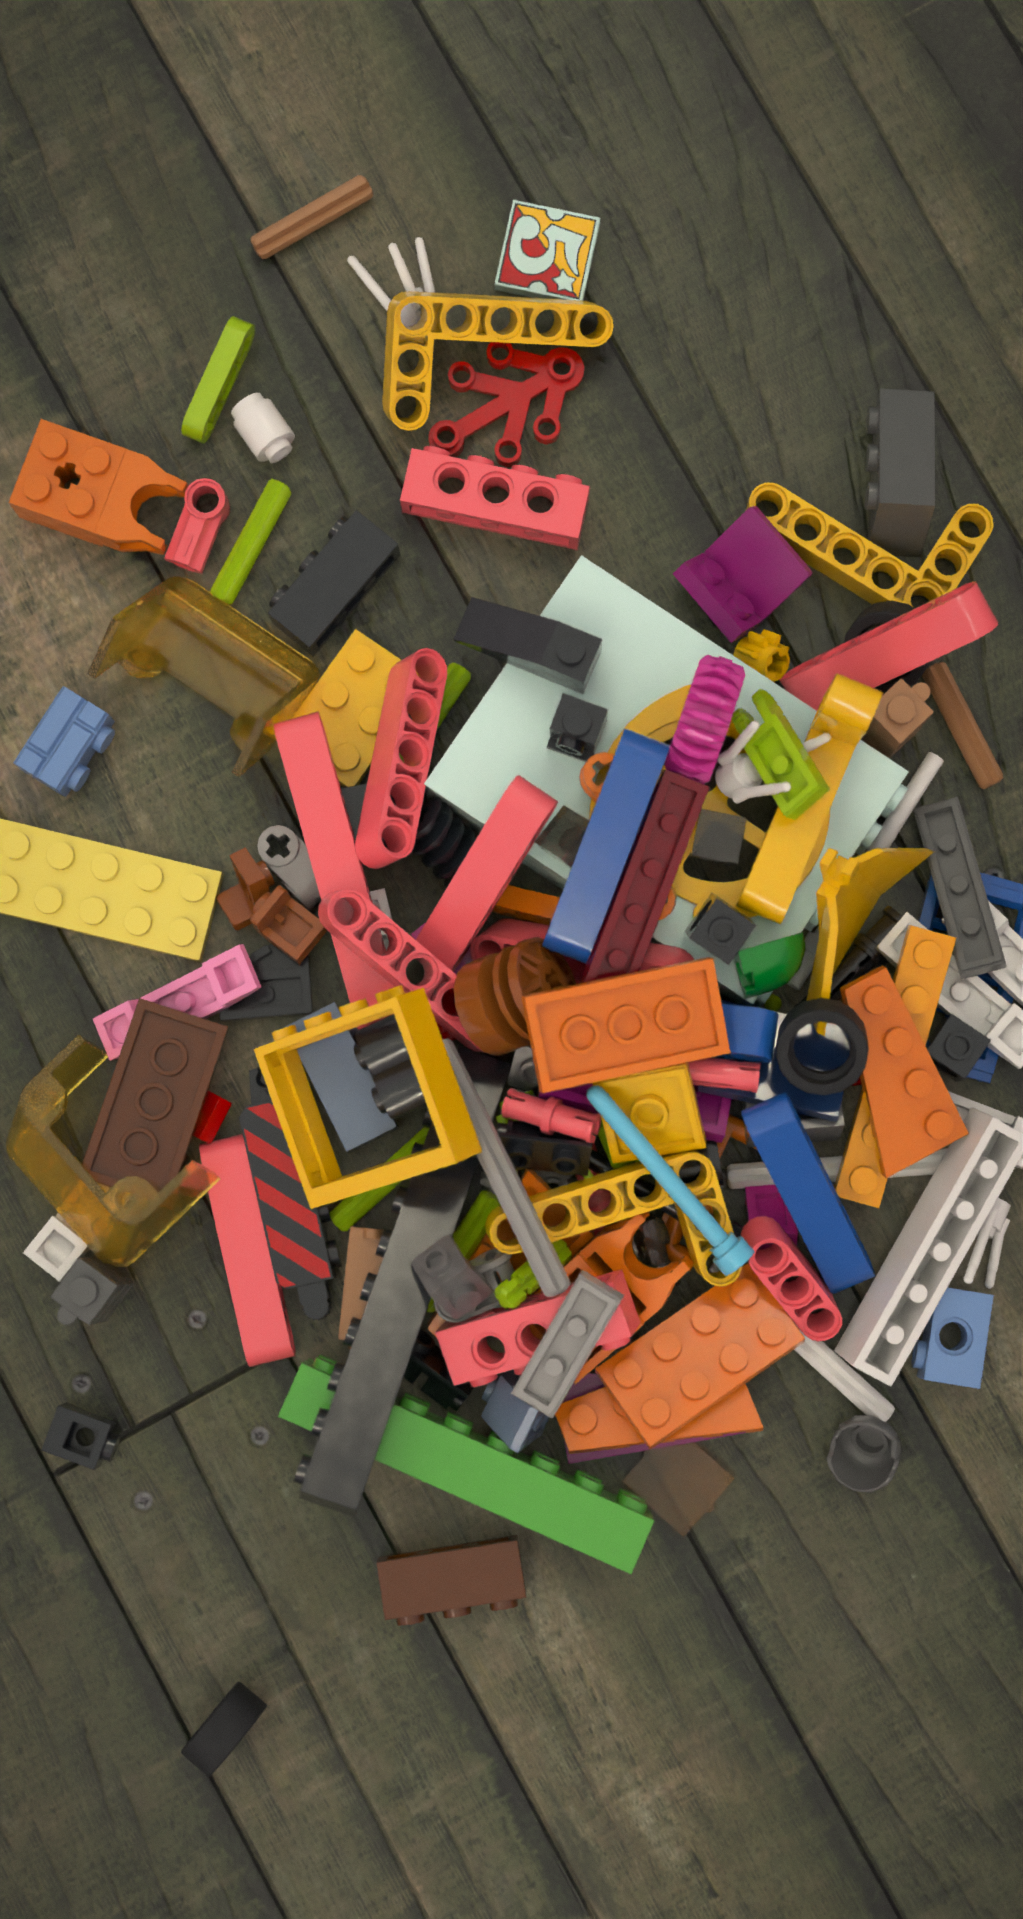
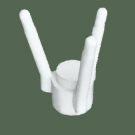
(411, 312)
(738, 776)
(995, 1228)

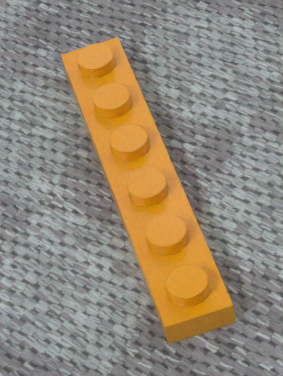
(919, 982)

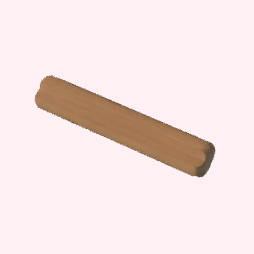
(312, 217)
(962, 725)

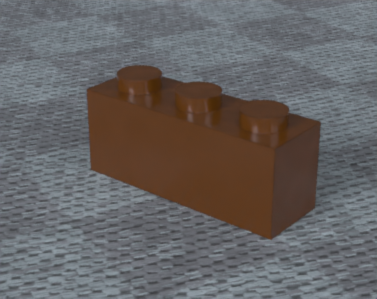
(451, 1579)

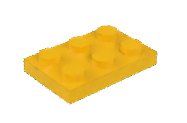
(351, 704)

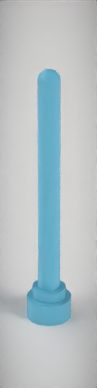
(728, 1249)

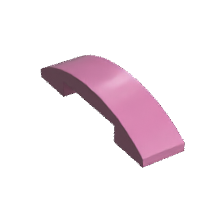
(199, 993)

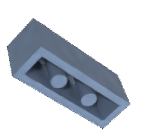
(344, 1085)

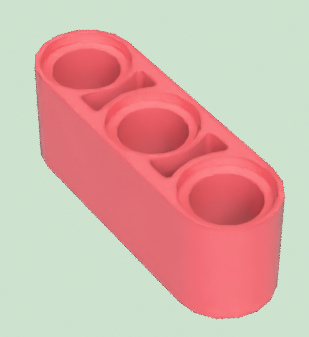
(800, 1295)

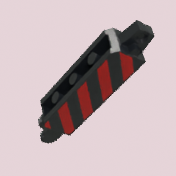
(292, 1230)

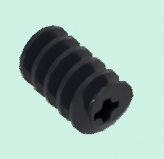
(442, 839)

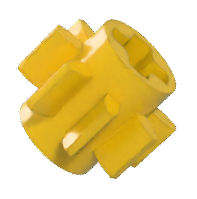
(764, 654)

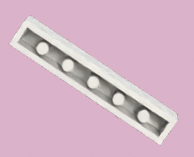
(931, 1247)

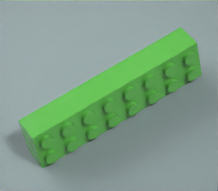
(491, 1474)

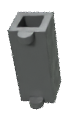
(90, 1292)

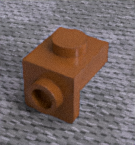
(253, 882)
(286, 924)

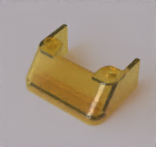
(215, 654)
(111, 1223)

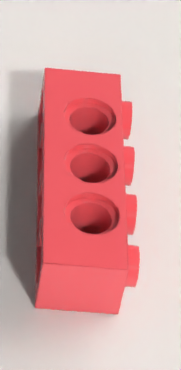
(512, 517)
(473, 1360)

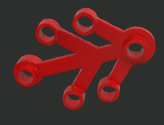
(512, 398)

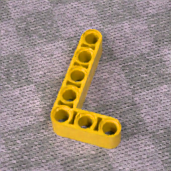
(475, 328)
(870, 557)
(789, 842)
(625, 1205)

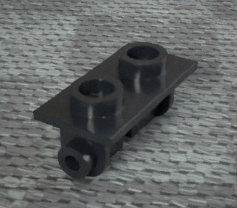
(552, 1154)
(439, 1386)

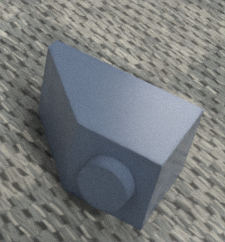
(509, 1416)

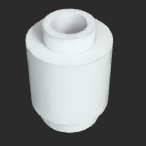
(263, 428)

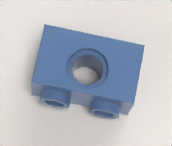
(965, 1361)

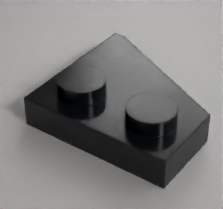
(283, 990)

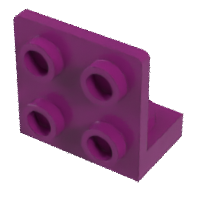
(744, 574)

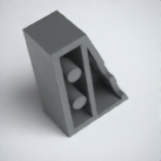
(901, 470)

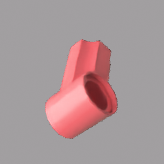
(195, 529)

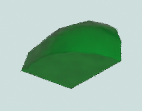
(769, 964)

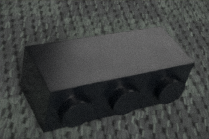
(333, 582)

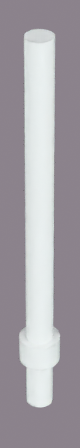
(885, 838)

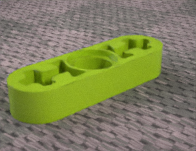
(218, 379)

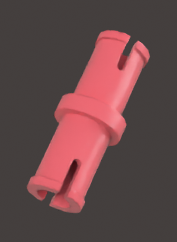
(551, 1115)

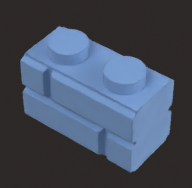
(66, 742)

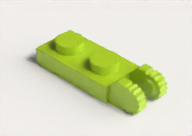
(781, 756)

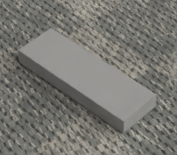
(567, 1344)

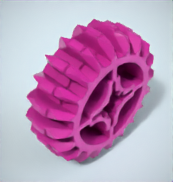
(705, 718)

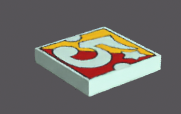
(546, 252)

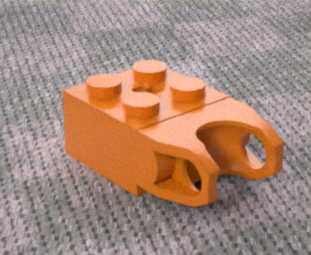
(106, 498)
(612, 1251)

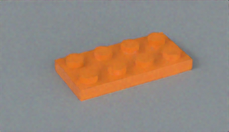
(625, 1024)
(699, 1356)

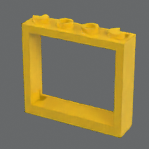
(303, 1122)

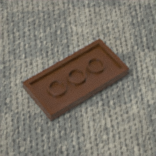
(154, 1096)

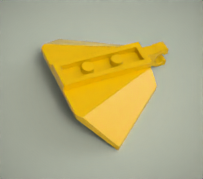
(846, 900)

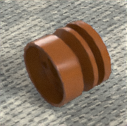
(491, 992)

